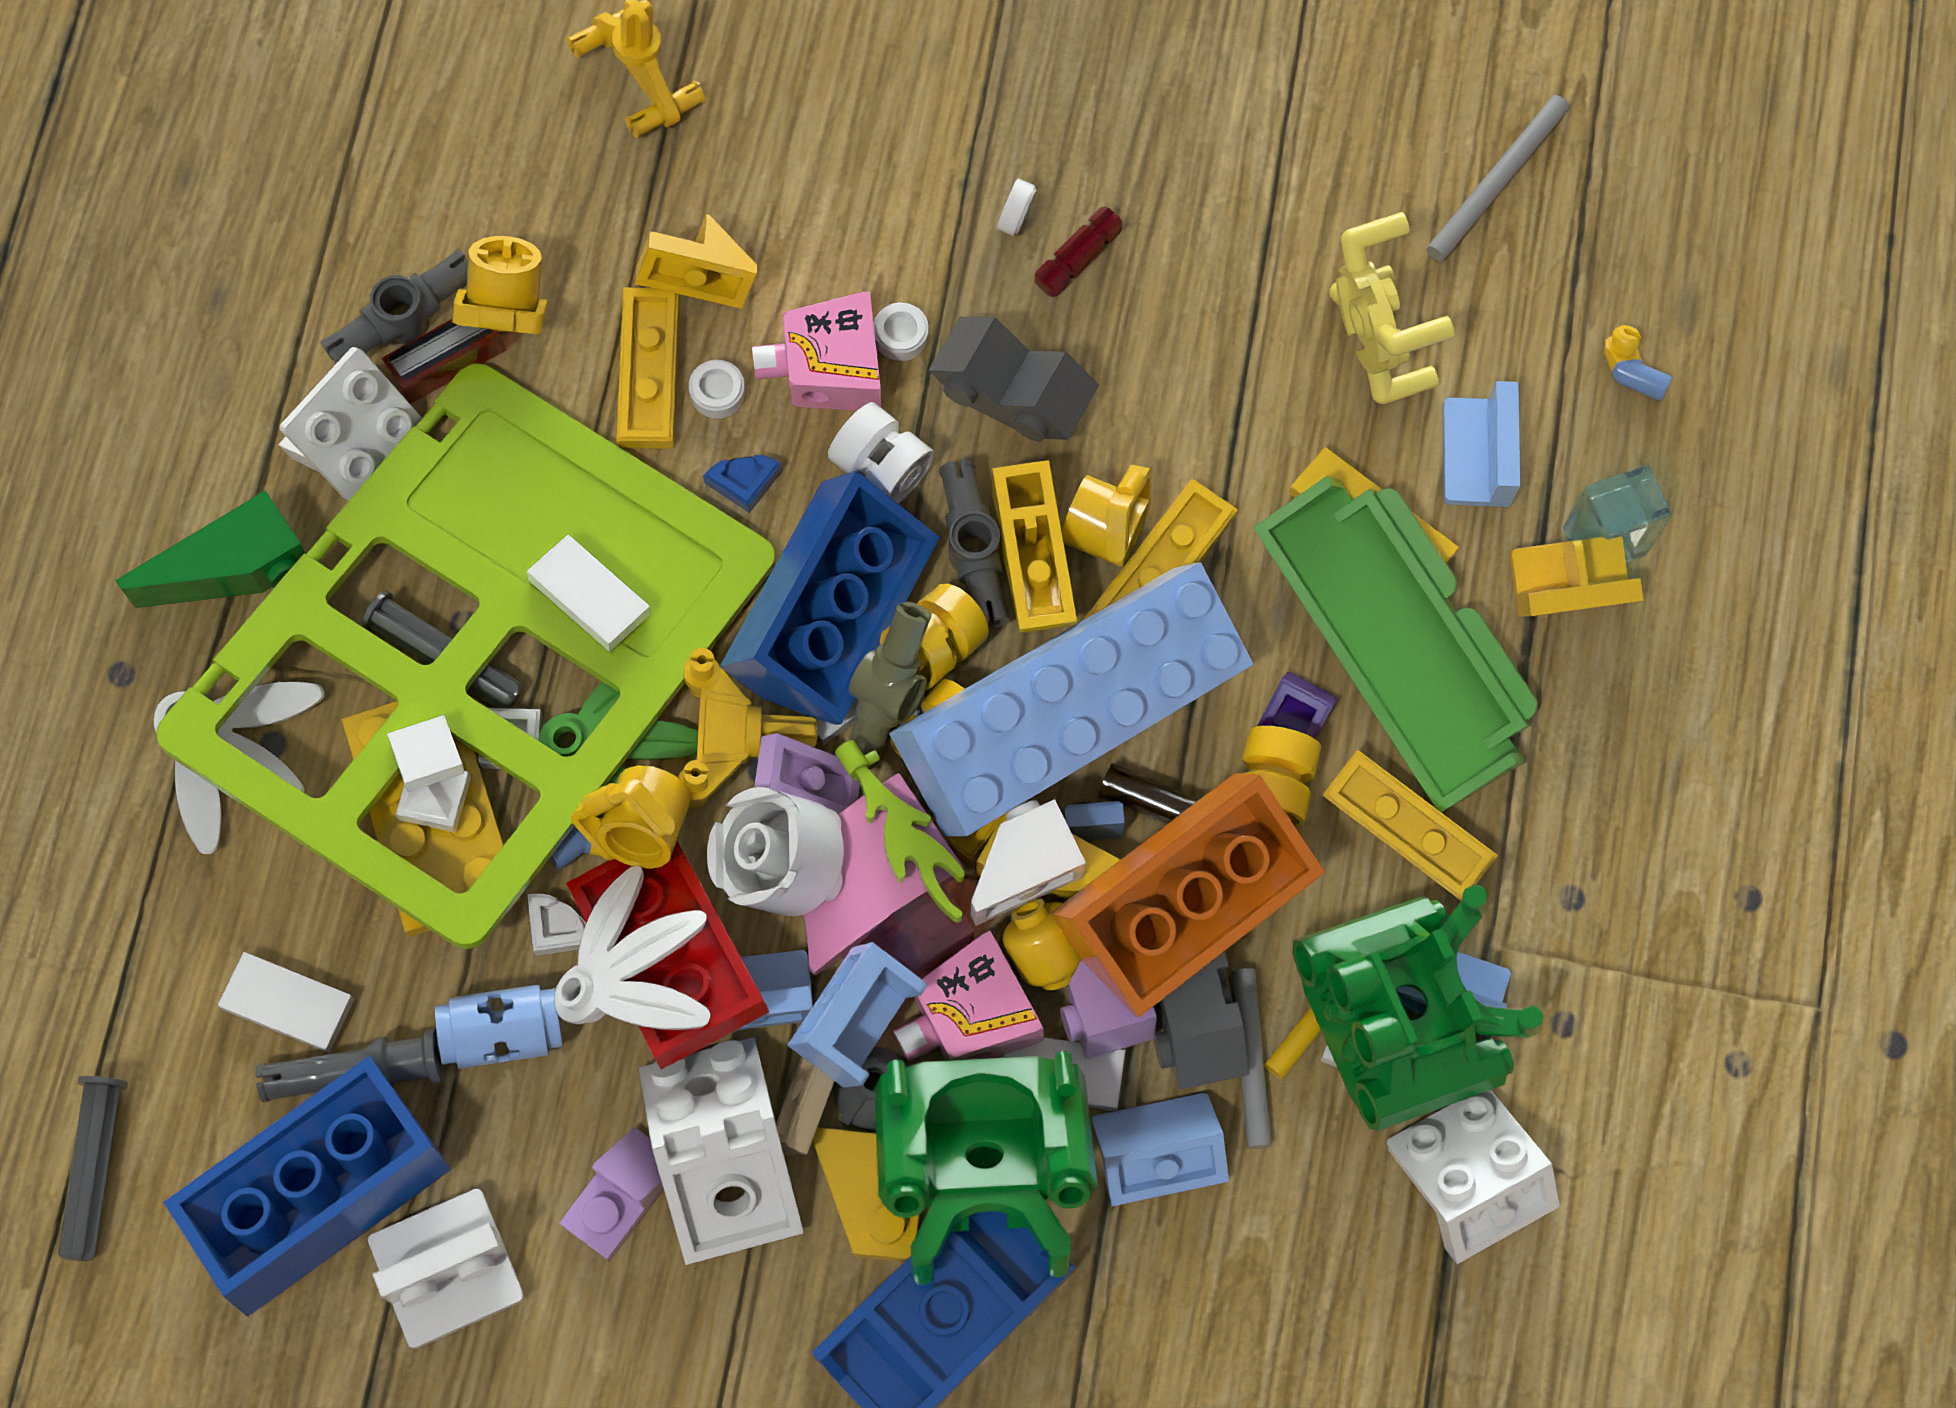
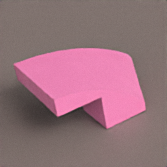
(868, 884)

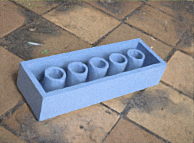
(1071, 700)

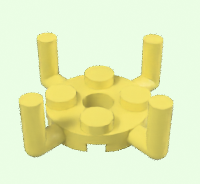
(1367, 306)

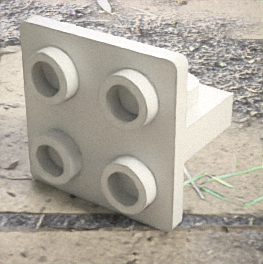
(348, 423)
(444, 1268)

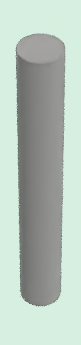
(1254, 1084)

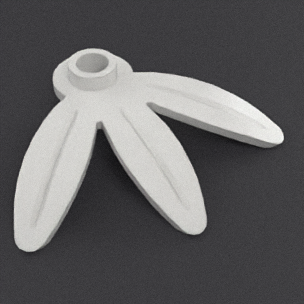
(264, 706)
(598, 980)

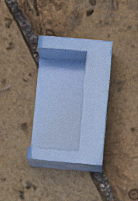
(854, 1013)

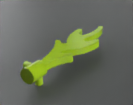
(900, 837)

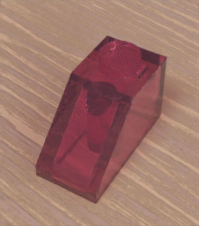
(922, 935)

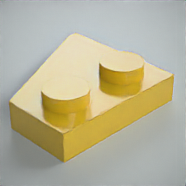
(852, 1177)

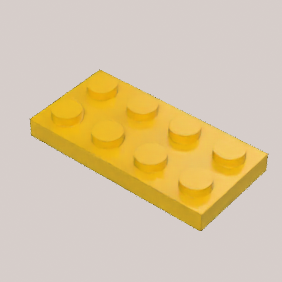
(447, 856)

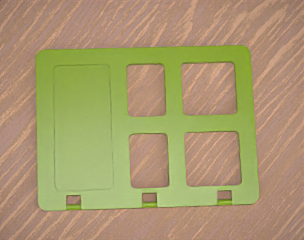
(479, 518)

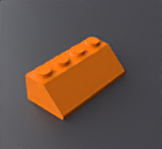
(1188, 892)

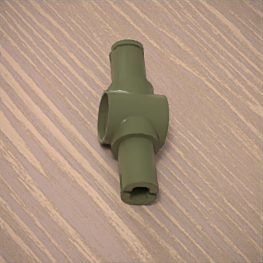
(889, 681)

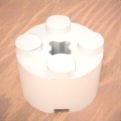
(776, 852)

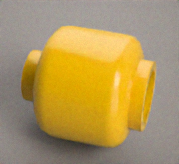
(1039, 946)

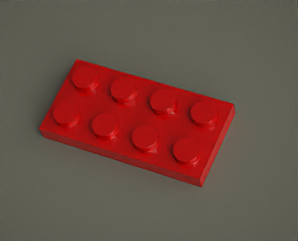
(702, 969)

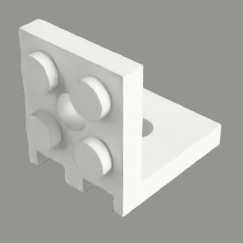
(717, 1144)

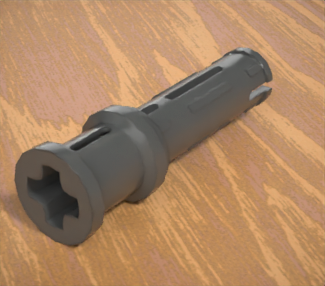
(397, 1061)

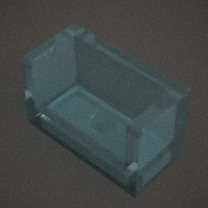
(1624, 507)

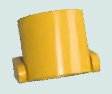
(502, 287)
(1107, 517)
(639, 819)

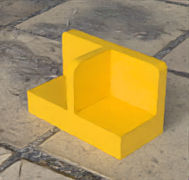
(1572, 576)

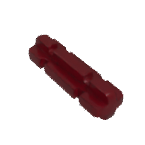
(1078, 251)

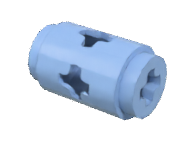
(470, 1027)

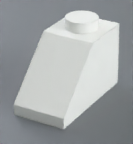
(1027, 860)

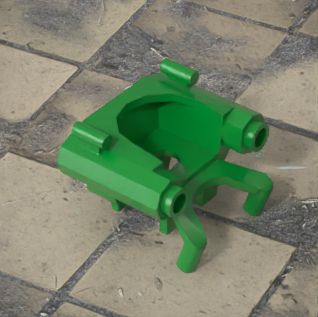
(1395, 1063)
(981, 1142)

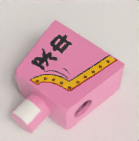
(826, 355)
(971, 1008)

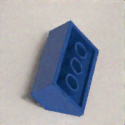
(830, 598)
(306, 1187)

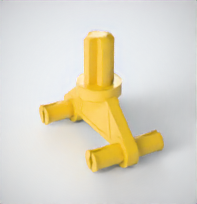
(637, 45)
(729, 727)

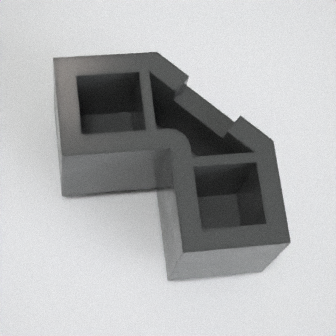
(1025, 389)
(1202, 1029)

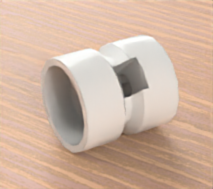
(878, 452)

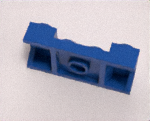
(922, 1341)

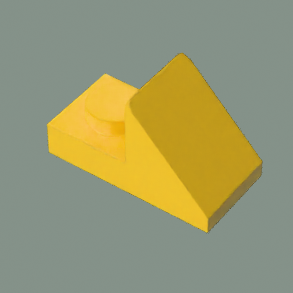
(705, 269)

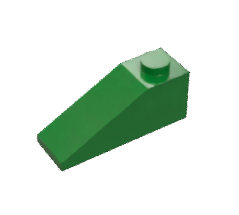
(227, 558)

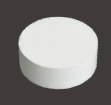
(1016, 207)
(901, 331)
(717, 388)

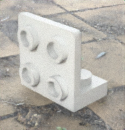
(1476, 1173)

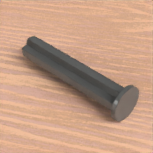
(428, 643)
(89, 1167)

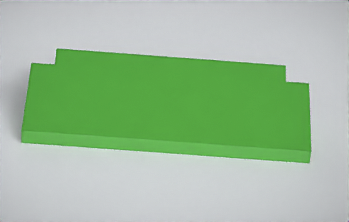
(1386, 613)

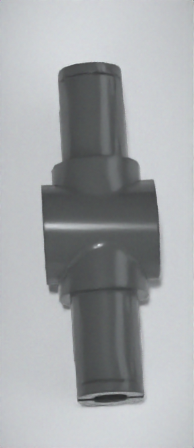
(421, 292)
(971, 518)

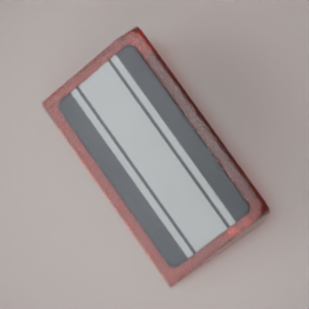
(439, 356)

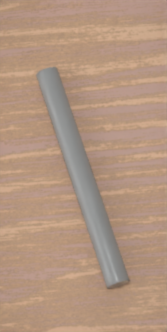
(1497, 178)

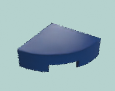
(743, 479)

